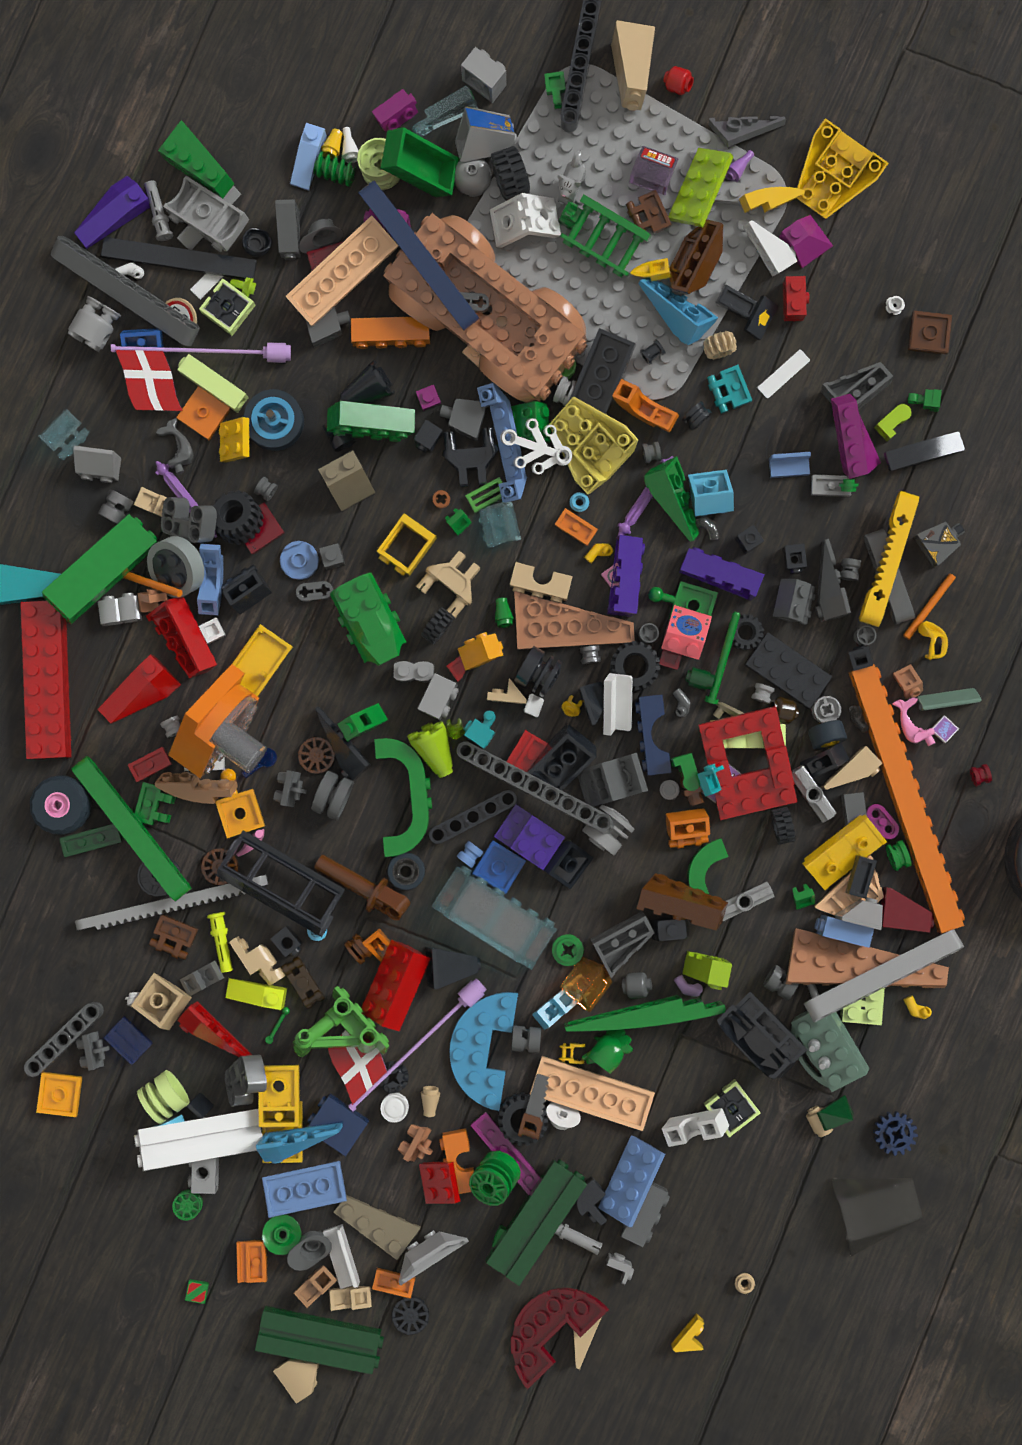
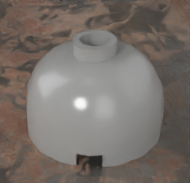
(473, 177)

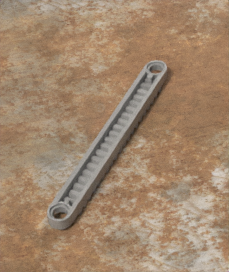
(159, 907)

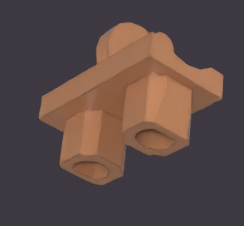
(419, 1145)

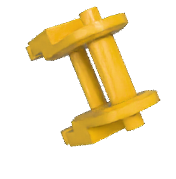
(571, 1059)

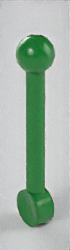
(269, 1039)

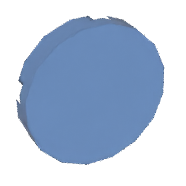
(299, 560)

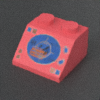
(686, 632)

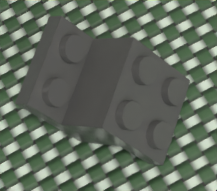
(612, 780)

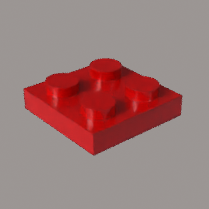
(439, 1182)

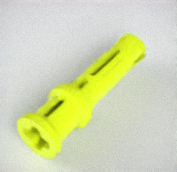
(219, 933)

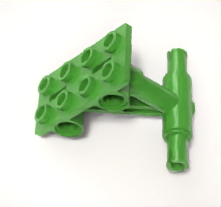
(352, 1022)

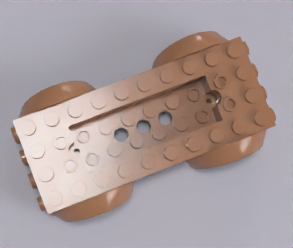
(541, 325)

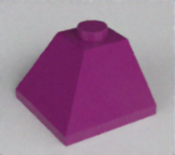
(806, 240)

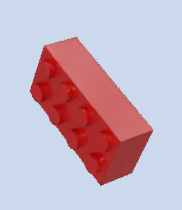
(395, 985)

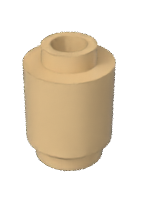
(815, 1123)

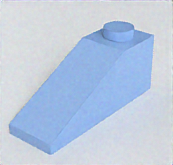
(308, 150)

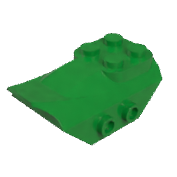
(368, 619)

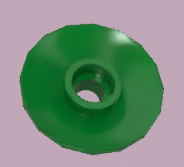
(272, 1231)

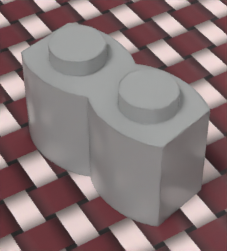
(119, 610)
(407, 671)

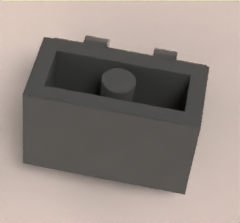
(794, 601)

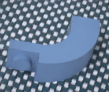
(210, 589)

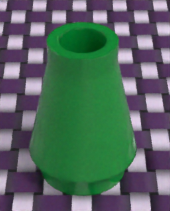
(503, 614)

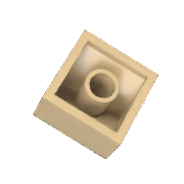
(161, 1002)

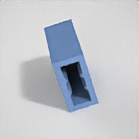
(844, 931)

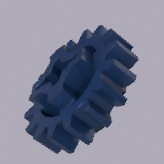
(898, 1125)

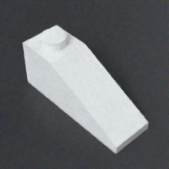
(773, 251)

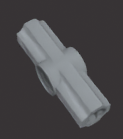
(820, 803)
(755, 896)

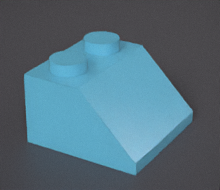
(711, 492)

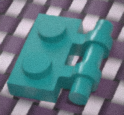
(735, 386)

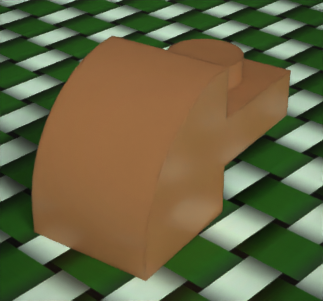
(315, 1285)

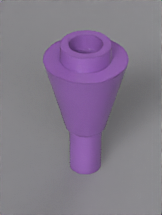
(737, 167)

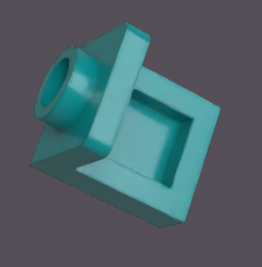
(708, 779)

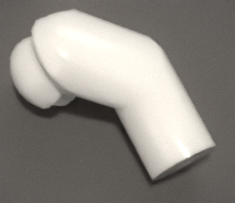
(132, 270)

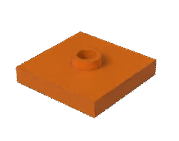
(203, 413)

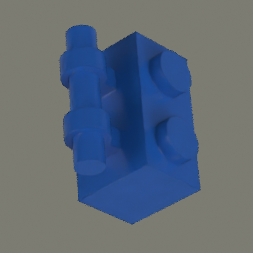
(142, 338)

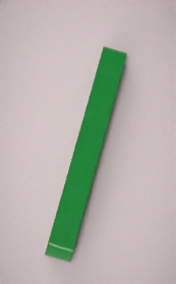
(131, 828)

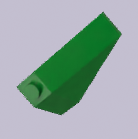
(668, 489)

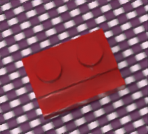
(526, 751)

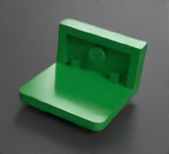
(531, 410)

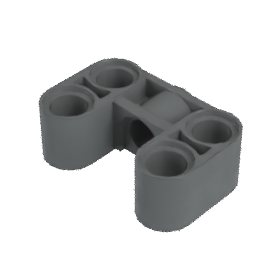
(196, 528)
(244, 1079)

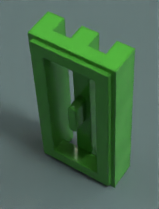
(472, 502)

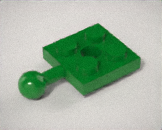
(685, 594)

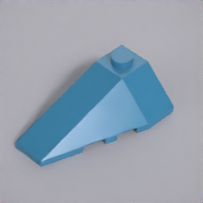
(682, 317)
(283, 1144)

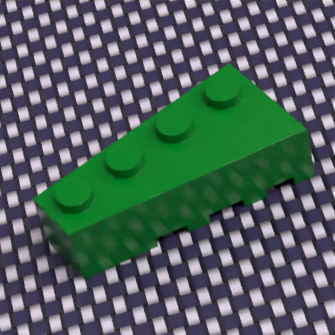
(193, 159)

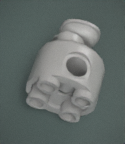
(92, 327)

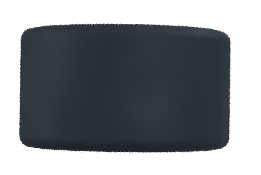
(827, 734)

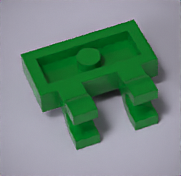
(148, 804)

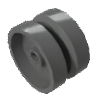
(330, 794)

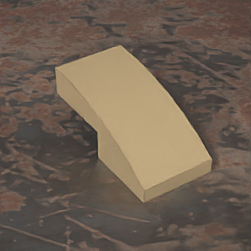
(150, 501)
(350, 1298)

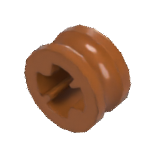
(442, 493)

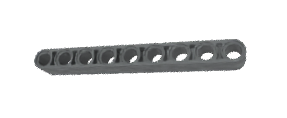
(124, 291)
(543, 790)

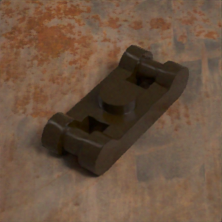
(303, 982)

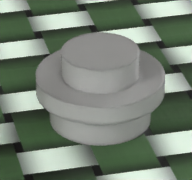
(669, 789)

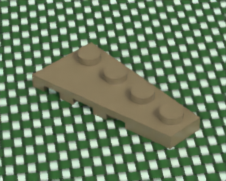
(377, 1225)

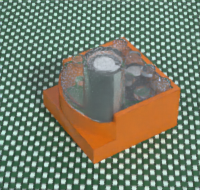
(218, 727)

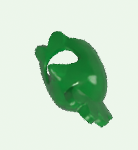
(609, 1050)

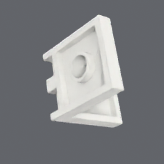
(525, 218)

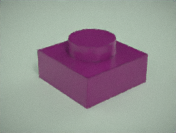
(428, 397)

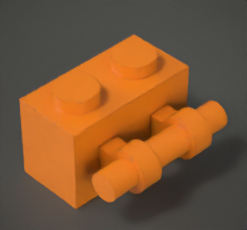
(688, 828)

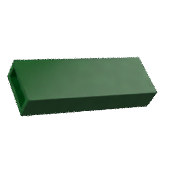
(99, 568)

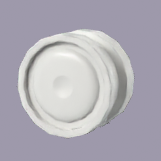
(394, 1107)

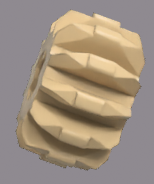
(720, 345)

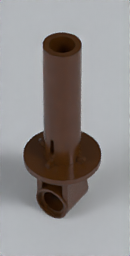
(377, 896)

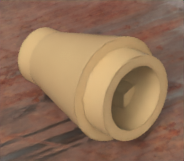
(430, 1098)

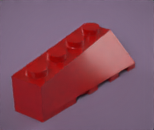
(183, 636)

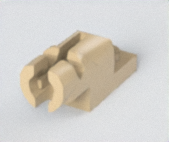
(257, 959)

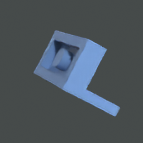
(789, 464)

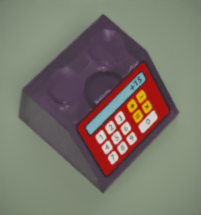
(653, 170)

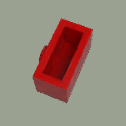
(795, 298)

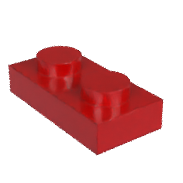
(150, 764)

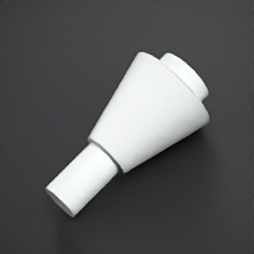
(350, 149)

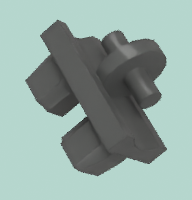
(291, 790)
(93, 1050)

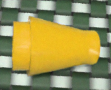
(332, 144)

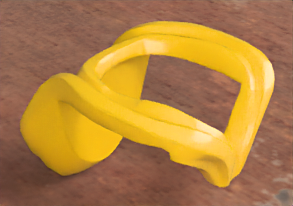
(933, 631)

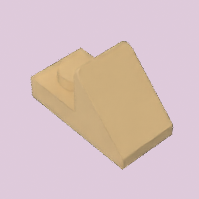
(512, 696)

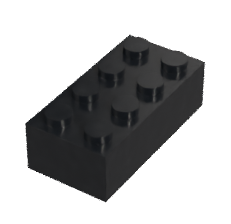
(603, 370)

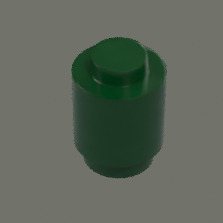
(699, 679)

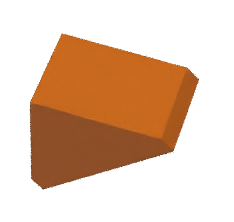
(377, 944)

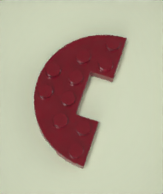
(542, 1320)

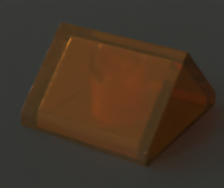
(587, 983)

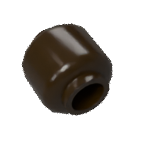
(786, 709)

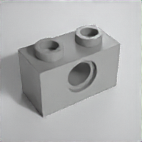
(204, 1184)

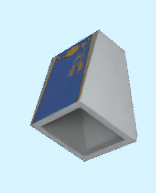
(483, 133)

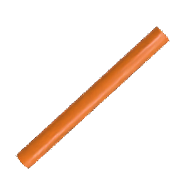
(154, 584)
(929, 606)

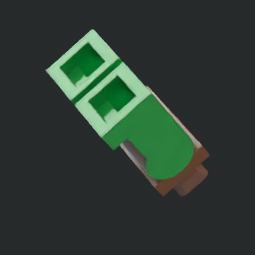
(689, 779)

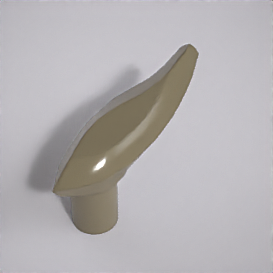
(722, 707)

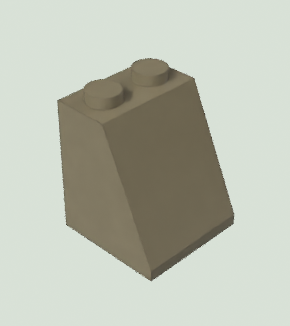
(347, 480)

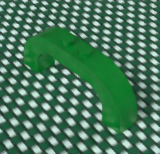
(419, 785)

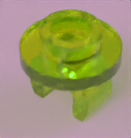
(455, 731)

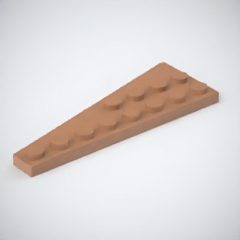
(832, 961)

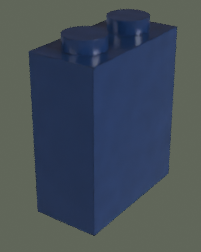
(335, 1111)

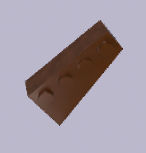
(682, 902)

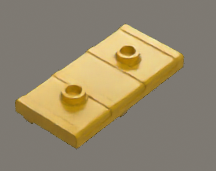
(261, 659)
(839, 852)

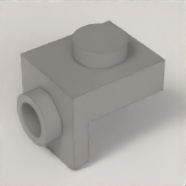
(619, 1262)

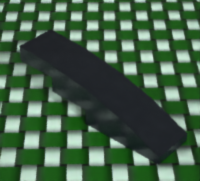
(924, 451)

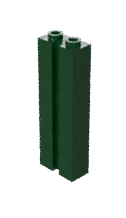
(536, 1221)
(319, 1340)

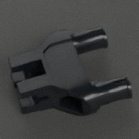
(470, 459)

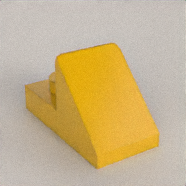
(685, 1340)

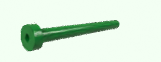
(712, 698)

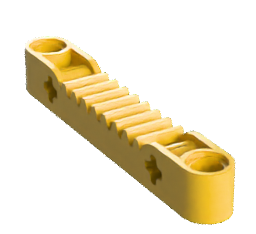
(904, 508)

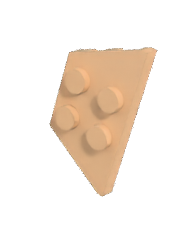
(838, 900)

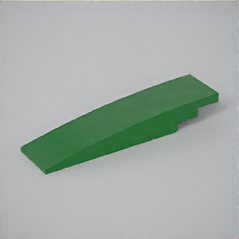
(648, 1014)

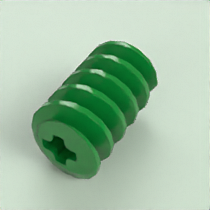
(335, 170)

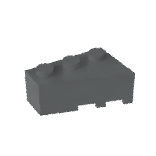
(622, 941)

